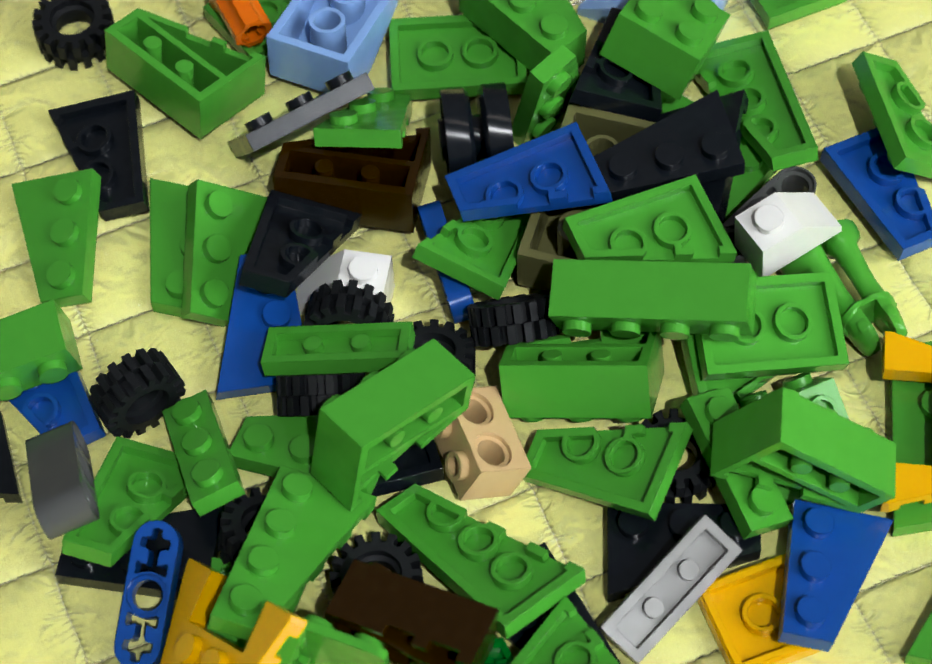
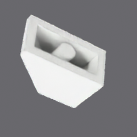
(782, 229)
(350, 265)

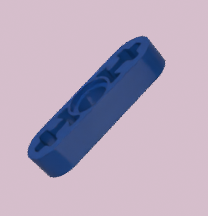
(456, 293)
(167, 559)

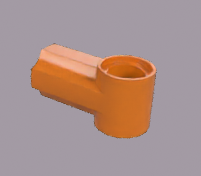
(244, 20)

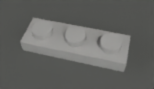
(670, 589)

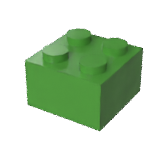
(665, 40)

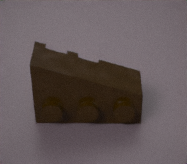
(375, 182)
(412, 617)

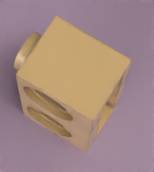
(483, 449)

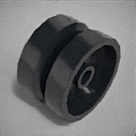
(470, 135)

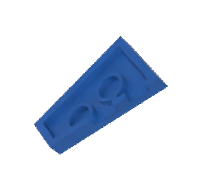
(531, 178)
(882, 194)

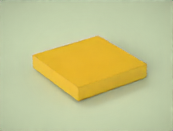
(746, 615)

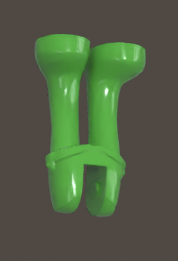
(875, 303)

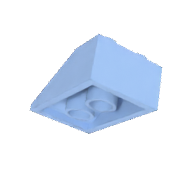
(327, 38)

